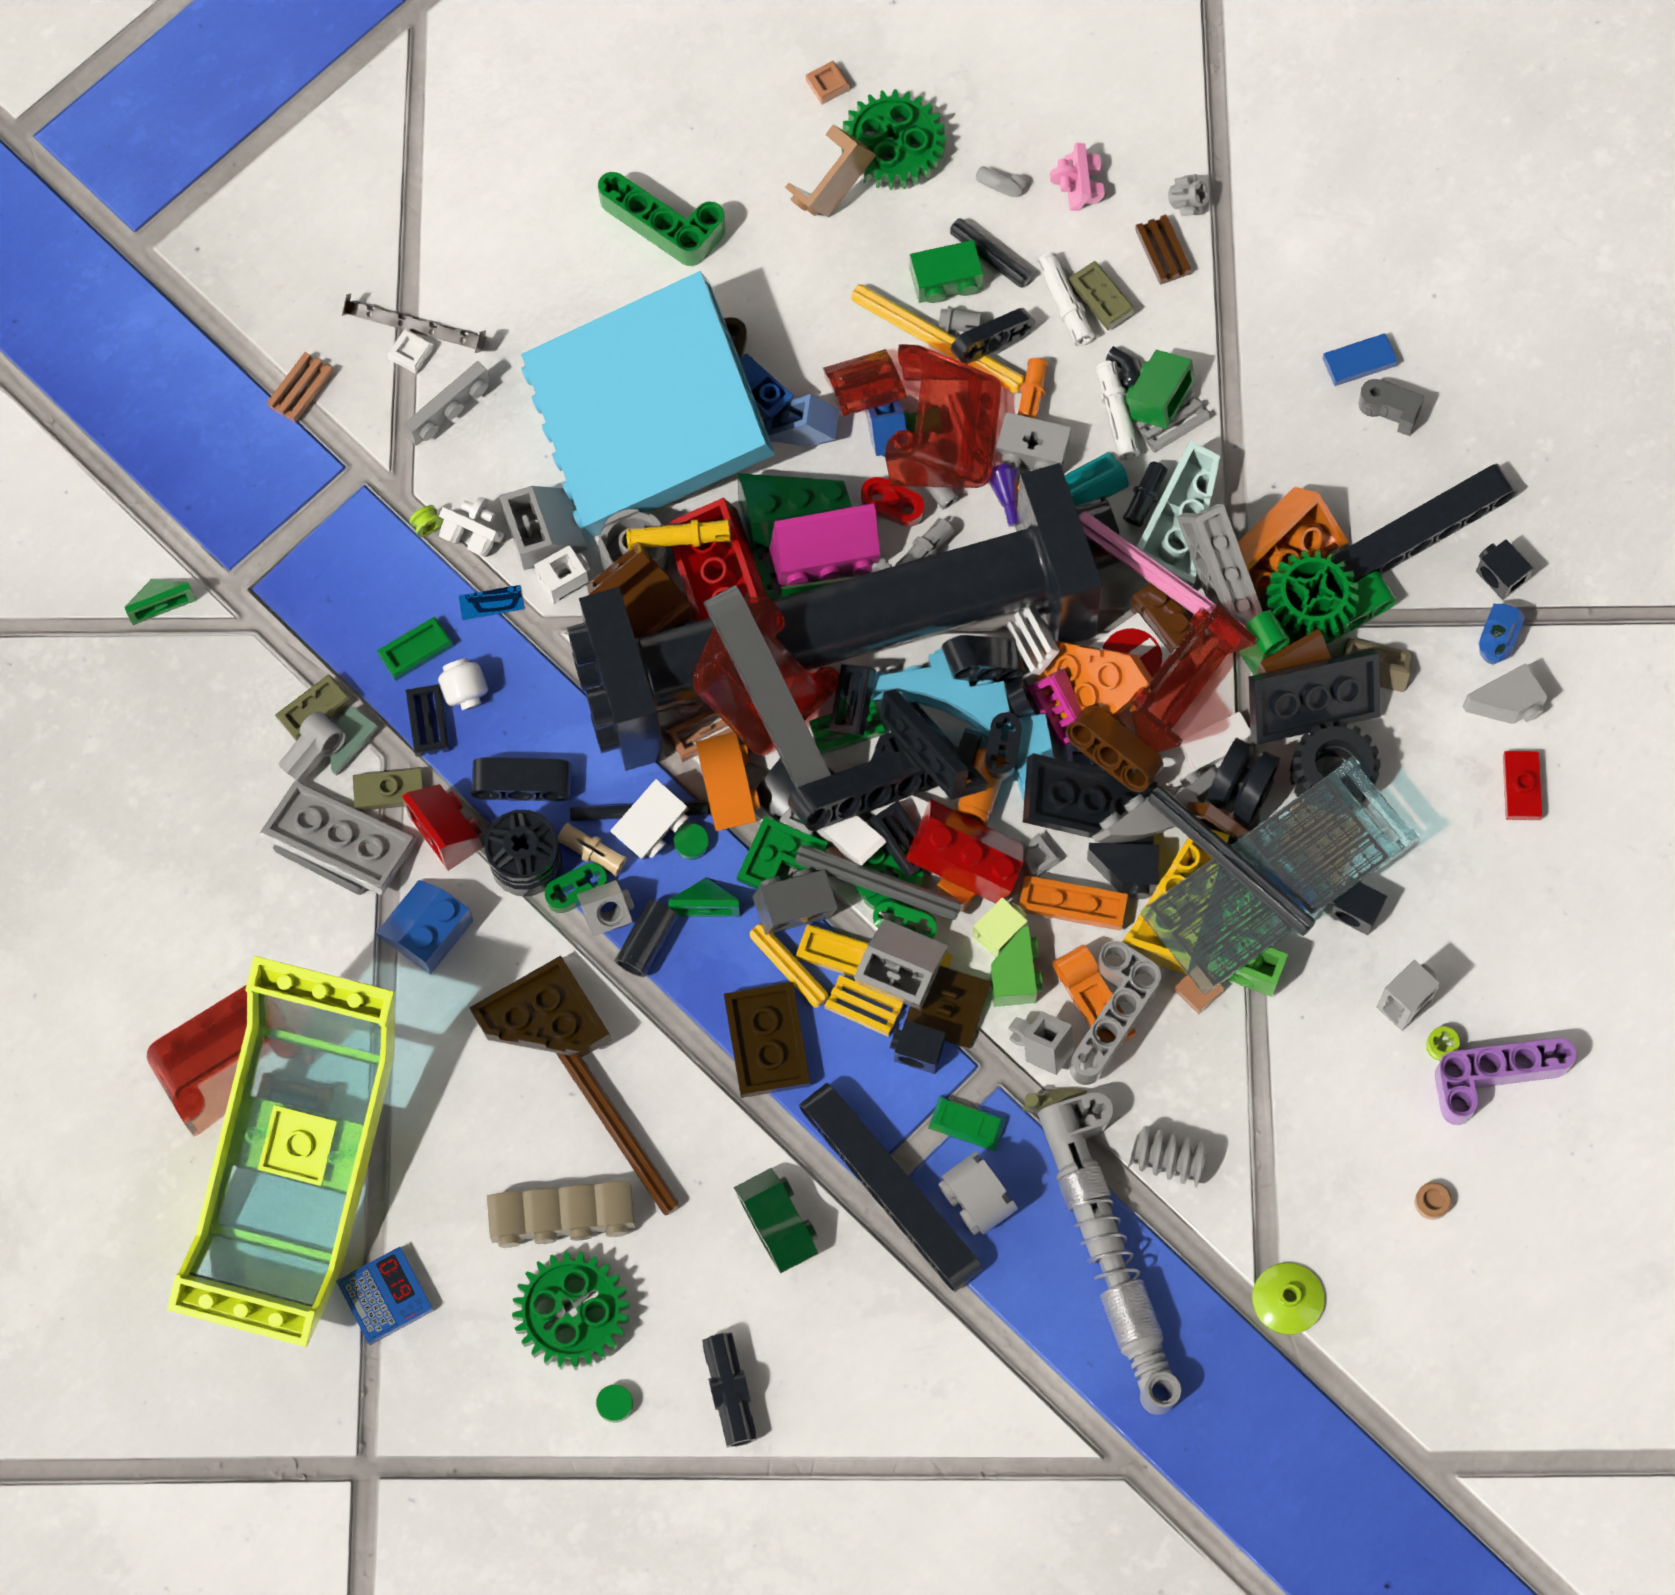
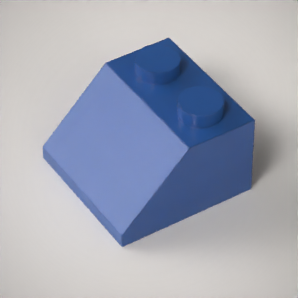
(426, 925)

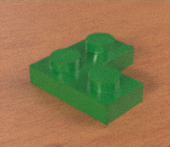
(771, 848)

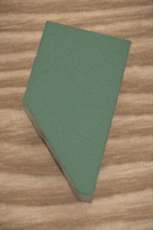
(358, 732)

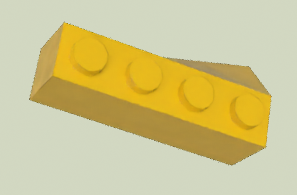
(1141, 935)

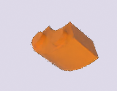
(726, 781)

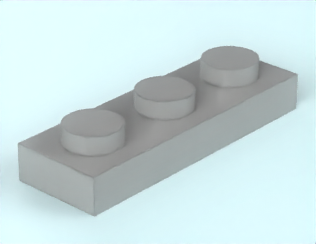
(447, 404)

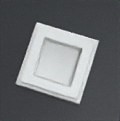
(410, 351)

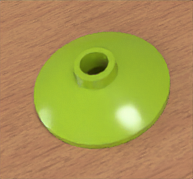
(1286, 1316)

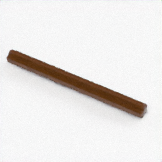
(620, 1133)

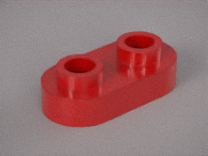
(893, 502)

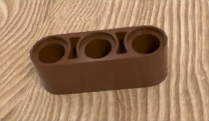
(1115, 748)

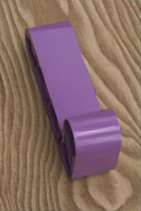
(1506, 1071)

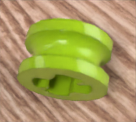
(426, 521)
(1435, 1035)

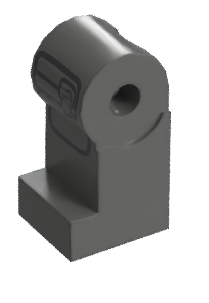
(1392, 403)

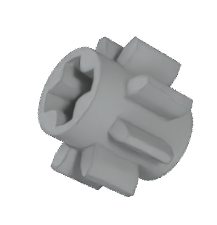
(1188, 195)

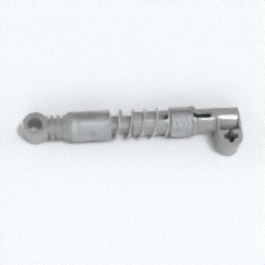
(1088, 1197)

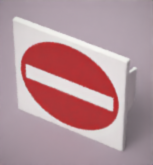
(1136, 638)

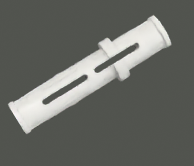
(1070, 309)
(1115, 399)

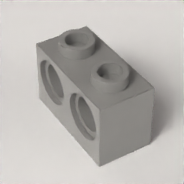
(1408, 994)

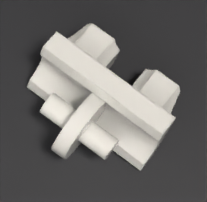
(483, 536)

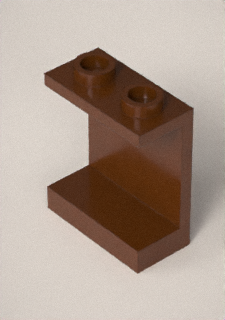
(647, 591)

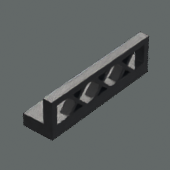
(930, 746)

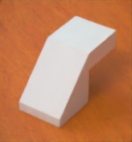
(853, 839)

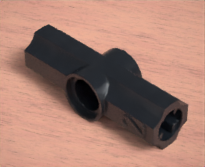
(729, 1390)

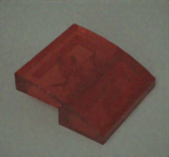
(864, 382)

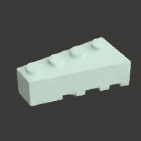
(1186, 492)

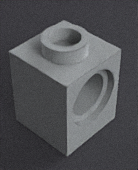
(594, 899)

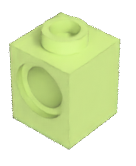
(999, 926)

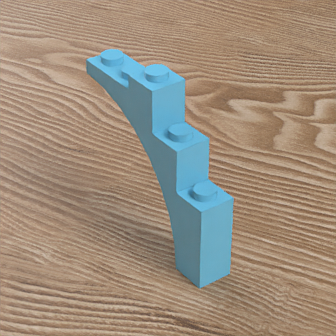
(972, 705)

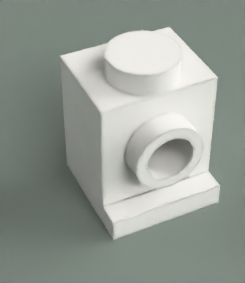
(561, 562)

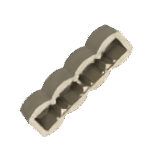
(560, 1212)

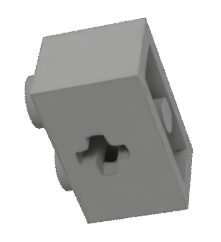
(1021, 432)

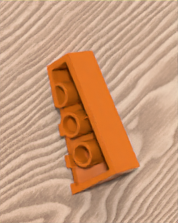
(1293, 525)

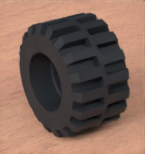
(1337, 742)

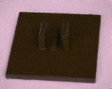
(953, 1005)

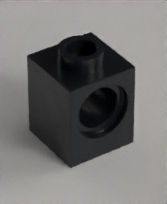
(1503, 568)
(1359, 907)
(918, 1046)

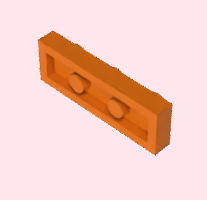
(1073, 902)

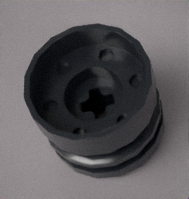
(526, 870)

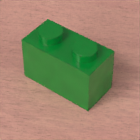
(946, 272)
(1160, 389)

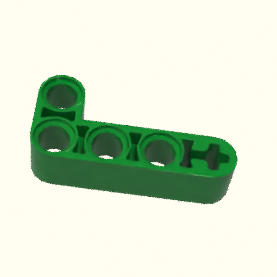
(622, 196)

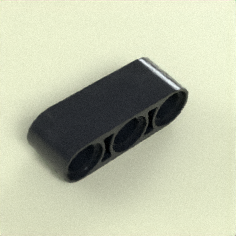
(983, 658)
(521, 779)

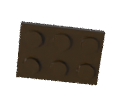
(767, 1040)

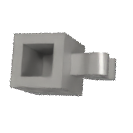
(1046, 1041)

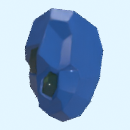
(1500, 633)

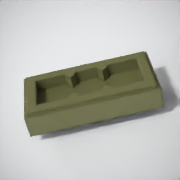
(1101, 295)
(324, 697)
(384, 788)

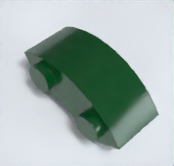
(776, 1219)

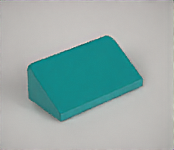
(1097, 479)

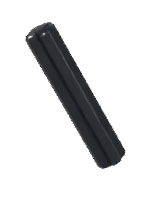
(991, 253)

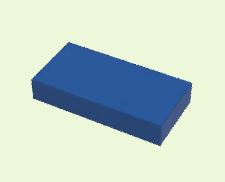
(1359, 359)

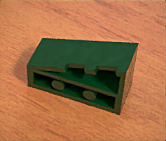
(778, 498)

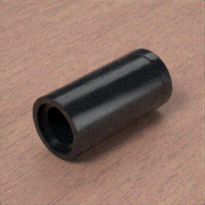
(646, 938)

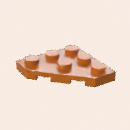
(1099, 676)

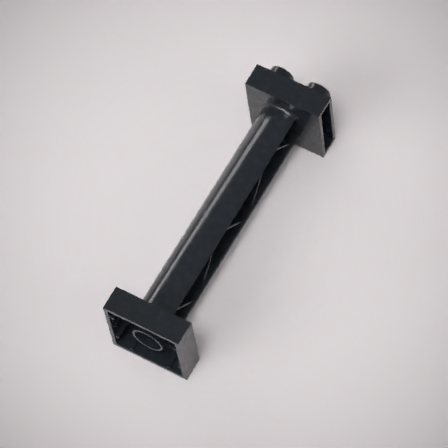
(1038, 564)

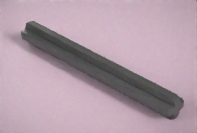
(878, 882)

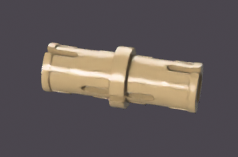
(611, 861)

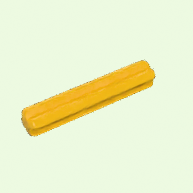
(789, 966)

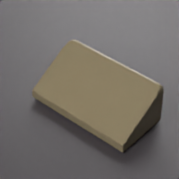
(1393, 663)

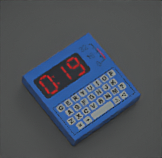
(384, 1295)

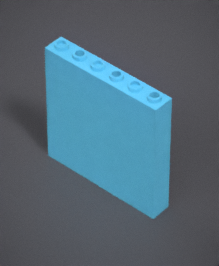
(646, 403)

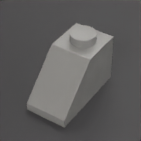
(1509, 697)

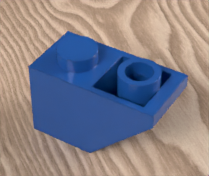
(767, 391)

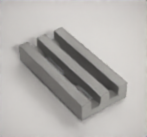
(1194, 406)

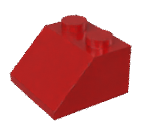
(442, 824)

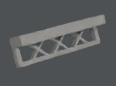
(1220, 562)

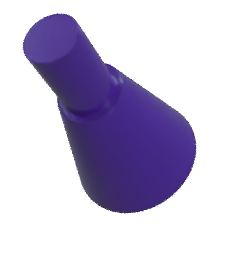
(1004, 484)

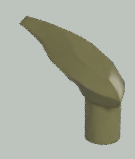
(1039, 1101)

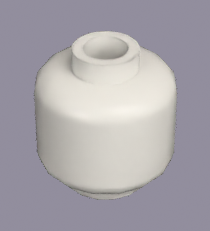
(463, 684)

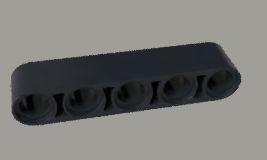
(859, 790)

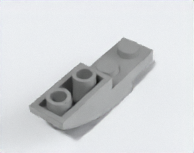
(1143, 819)

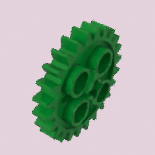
(896, 136)
(590, 1336)

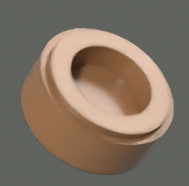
(1433, 1201)

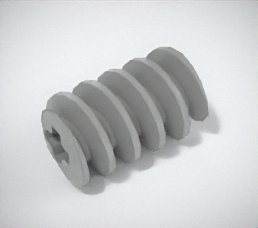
(1168, 1155)

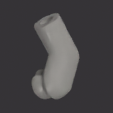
(1000, 183)

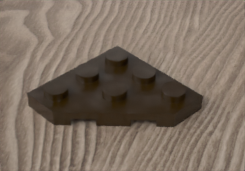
(543, 1013)

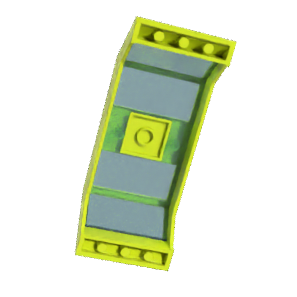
(290, 1153)

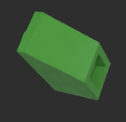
(1013, 971)

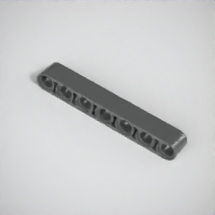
(766, 687)

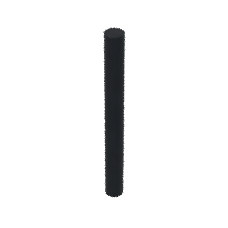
(619, 811)

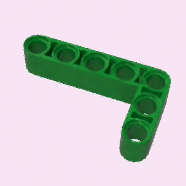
(1374, 600)

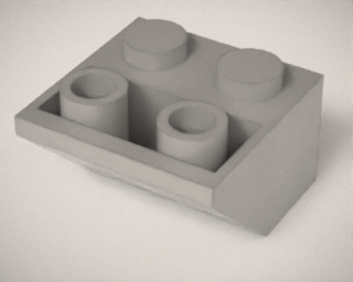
(541, 523)
(900, 964)

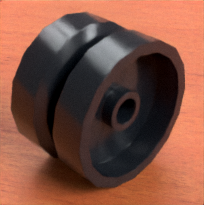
(1246, 783)

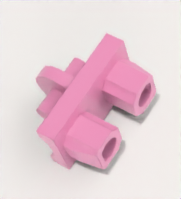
(1074, 174)

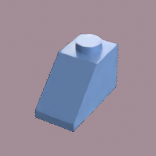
(803, 422)

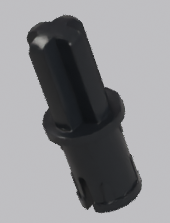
(1145, 494)

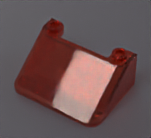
(953, 424)
(1184, 675)
(723, 690)
(198, 1053)

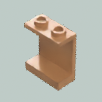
(838, 179)

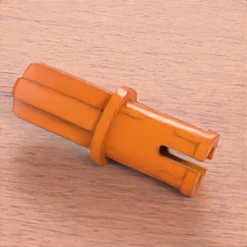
(1033, 387)

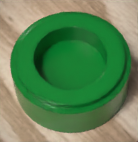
(691, 841)
(614, 1403)

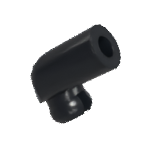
(1128, 364)

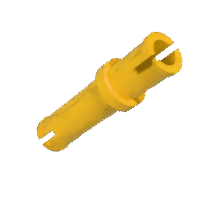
(682, 534)

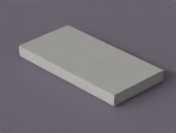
(338, 837)

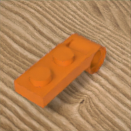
(1086, 987)

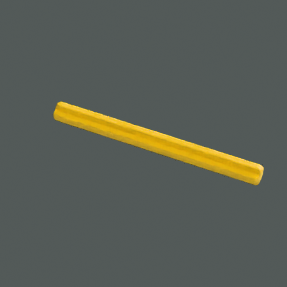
(930, 334)

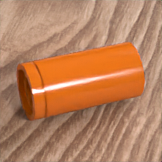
(980, 805)

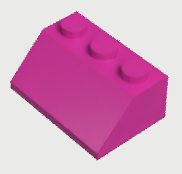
(825, 545)

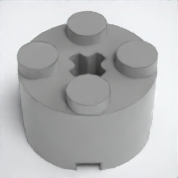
(614, 539)
(978, 1193)

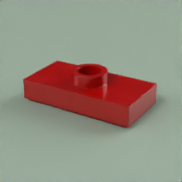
(1522, 785)

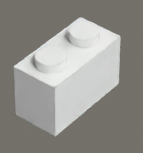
(650, 820)

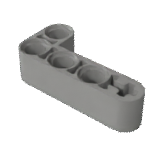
(1110, 1017)

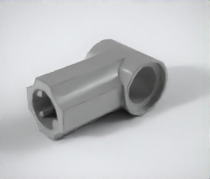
(317, 739)

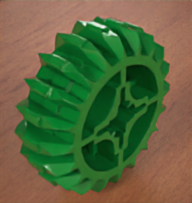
(1300, 589)

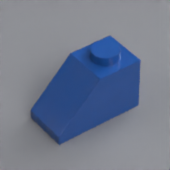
(884, 423)

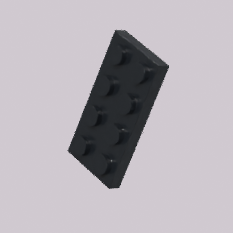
(1313, 693)
(1074, 796)

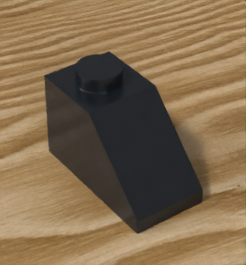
(1127, 867)

